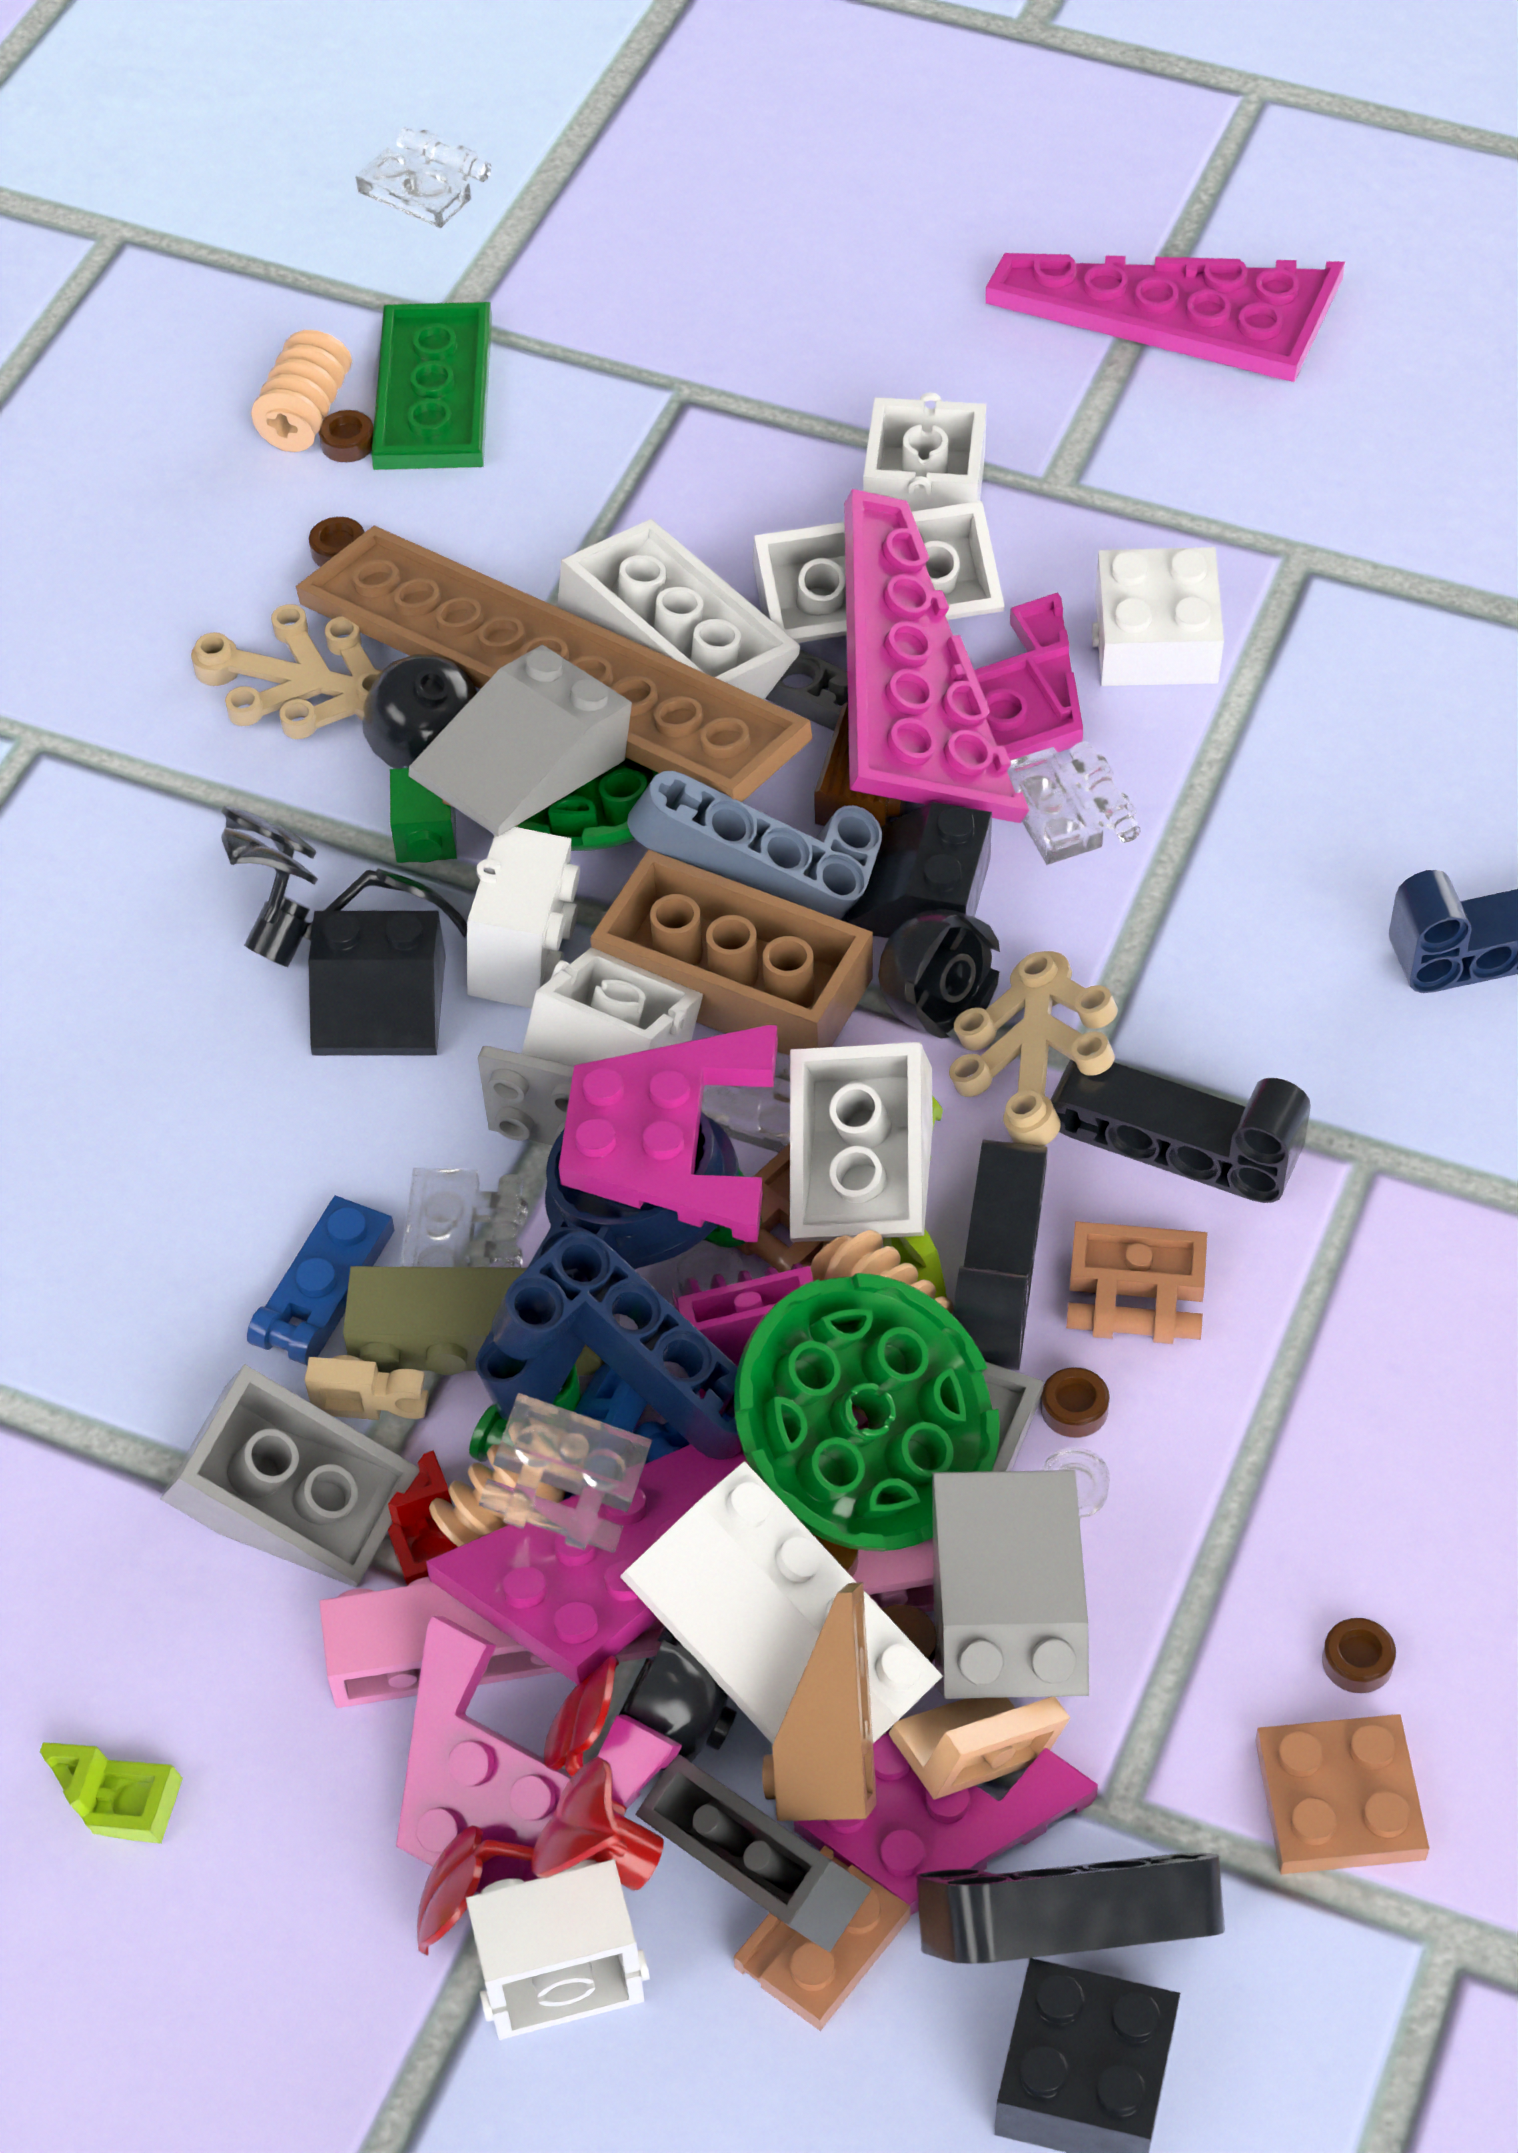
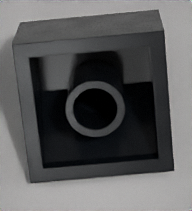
(926, 863)
(375, 983)

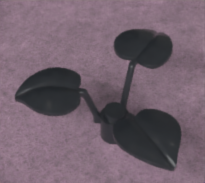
(282, 919)

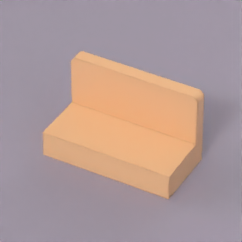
(976, 1740)

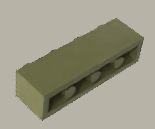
(429, 1316)

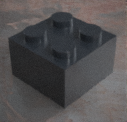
(1085, 2061)

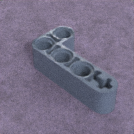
(749, 847)

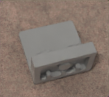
(524, 1094)

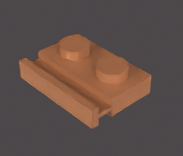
(807, 1975)

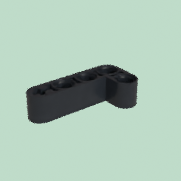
(1187, 1130)
(1001, 1249)
(1068, 1909)

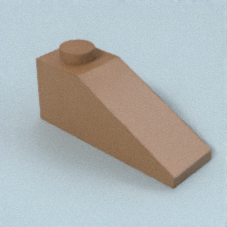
(825, 1743)

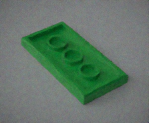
(432, 386)

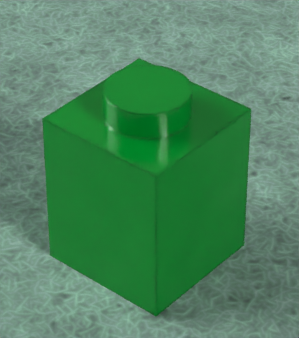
(420, 822)

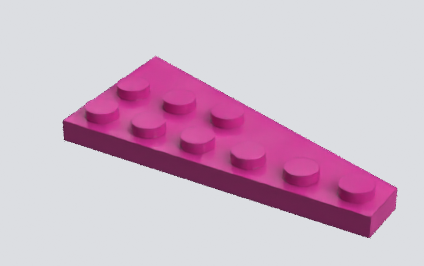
(1180, 304)
(910, 683)
(571, 1600)

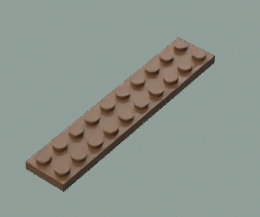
(448, 610)

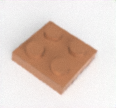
(1341, 1794)

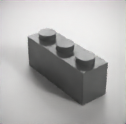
(753, 1852)

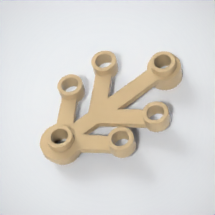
(220, 662)
(1038, 985)

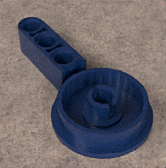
(635, 1234)

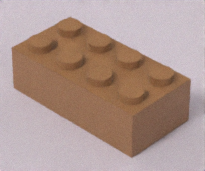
(742, 950)

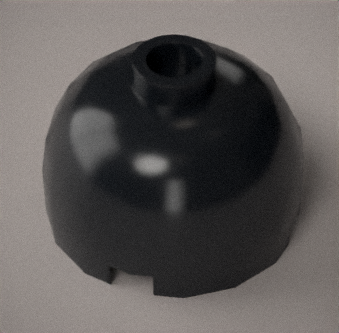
(413, 705)
(938, 969)
(680, 1699)

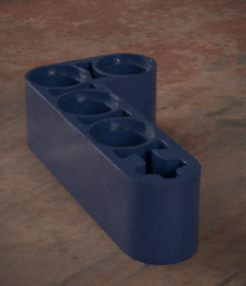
(1450, 940)
(632, 1354)

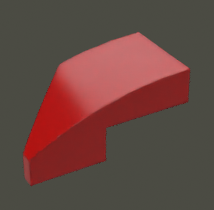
(413, 1529)

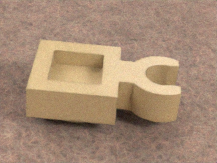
(356, 1389)

